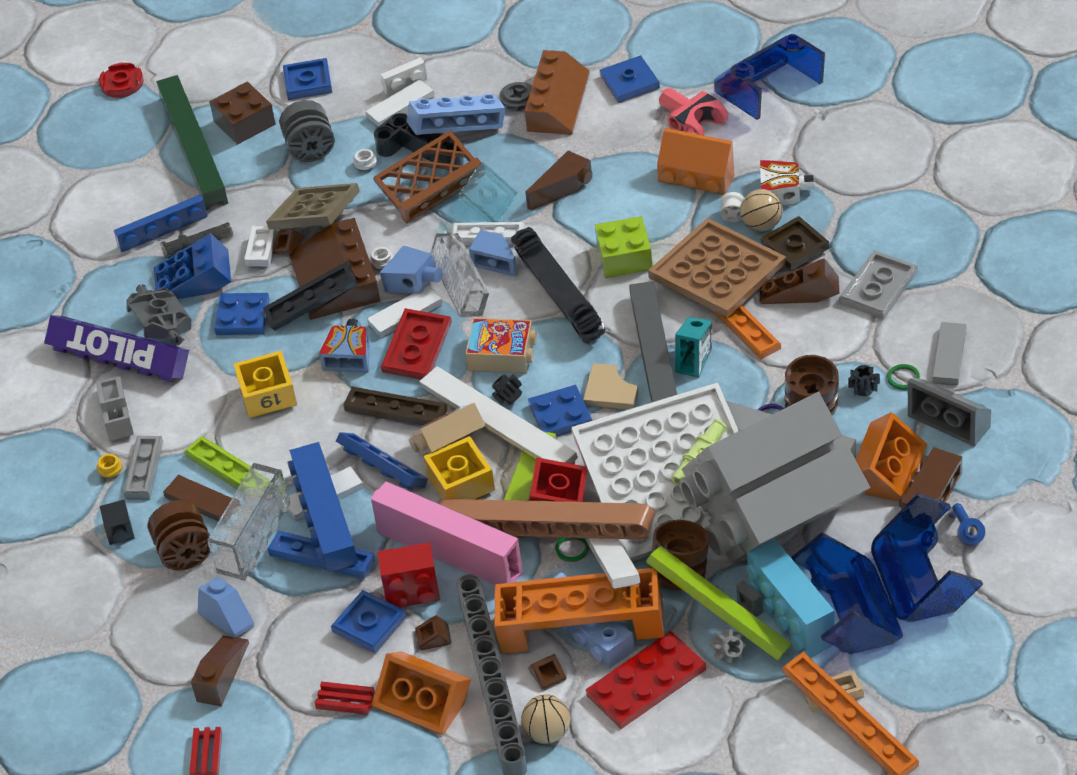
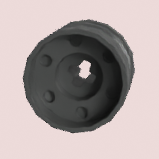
(306, 131)

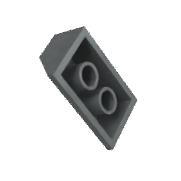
(947, 411)

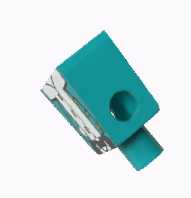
(693, 337)

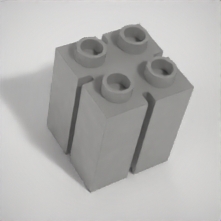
(772, 478)

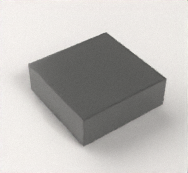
(749, 598)

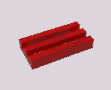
(346, 694)
(205, 735)

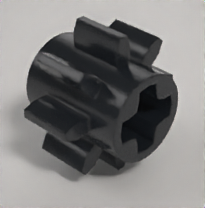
(863, 380)
(507, 389)

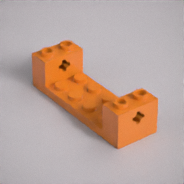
(576, 602)

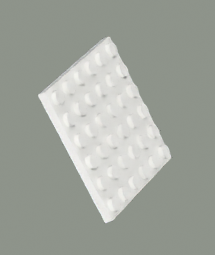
(640, 450)

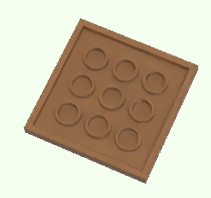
(717, 267)

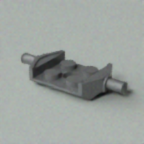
(159, 313)

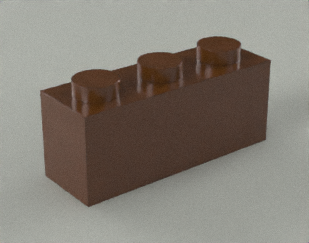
(936, 477)

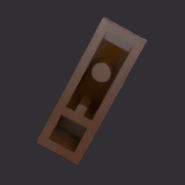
(560, 180)
(218, 670)

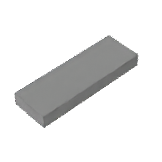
(949, 353)
(143, 467)

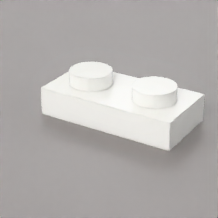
(403, 76)
(260, 246)

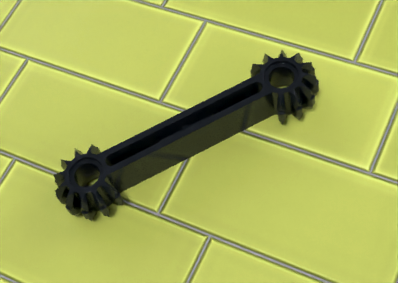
(558, 285)

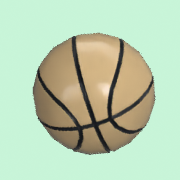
(761, 210)
(545, 719)

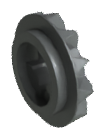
(520, 89)

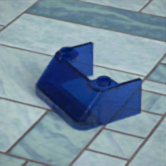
(738, 81)
(906, 570)
(856, 593)

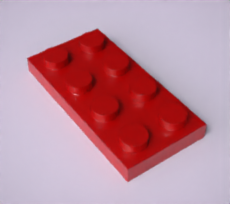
(645, 679)

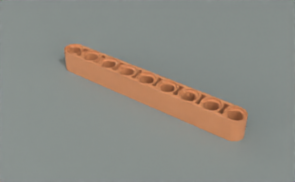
(559, 518)

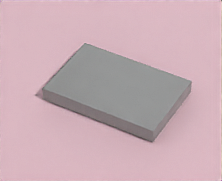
(878, 284)

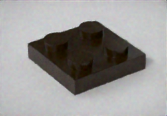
(796, 241)

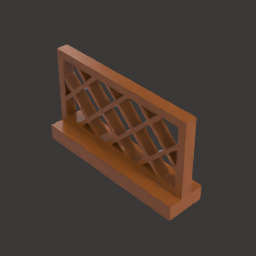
(439, 191)

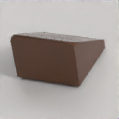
(287, 241)
(433, 633)
(547, 671)

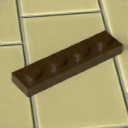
(393, 406)

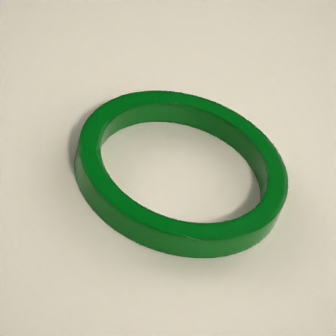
(901, 366)
(571, 559)

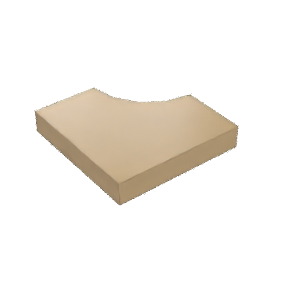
(608, 389)

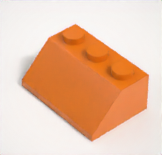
(696, 161)
(889, 457)
(420, 691)

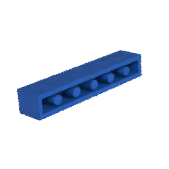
(323, 507)

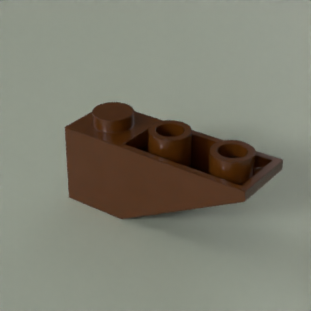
(804, 285)

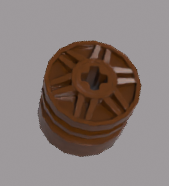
(812, 375)
(179, 535)
(686, 542)

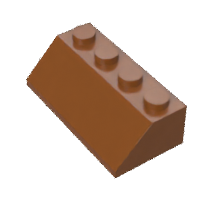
(556, 94)

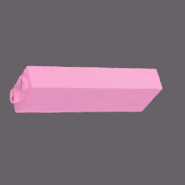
(452, 535)

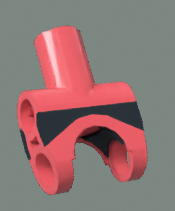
(690, 113)

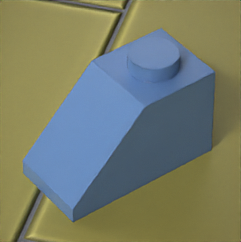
(493, 253)
(224, 607)

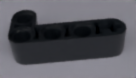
(397, 133)

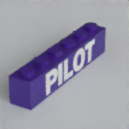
(117, 347)

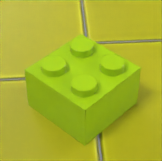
(623, 246)

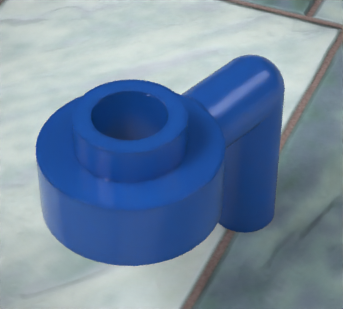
(965, 522)

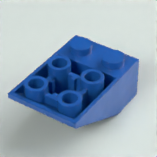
(195, 270)

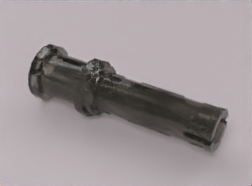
(171, 248)

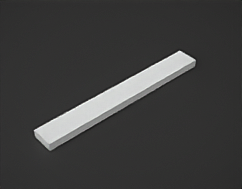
(497, 418)

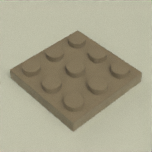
(313, 206)

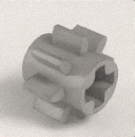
(728, 645)

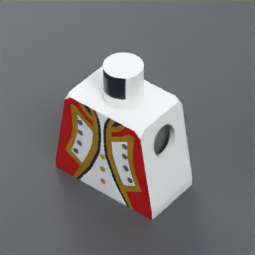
(784, 180)

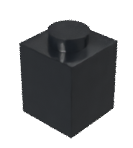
(117, 522)

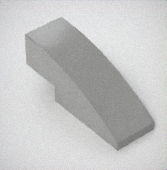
(114, 408)

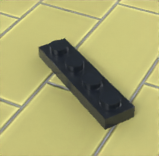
(310, 296)

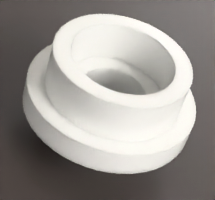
(364, 159)
(380, 257)

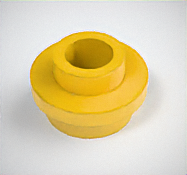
(109, 465)

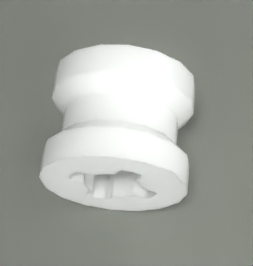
(731, 206)

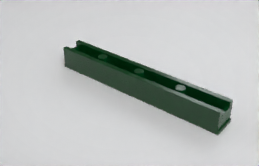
(191, 141)

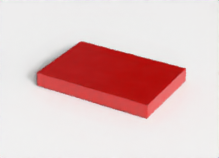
(416, 344)

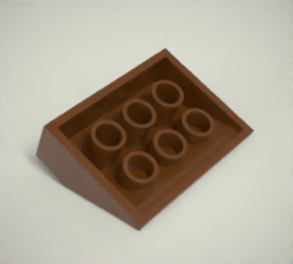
(328, 250)

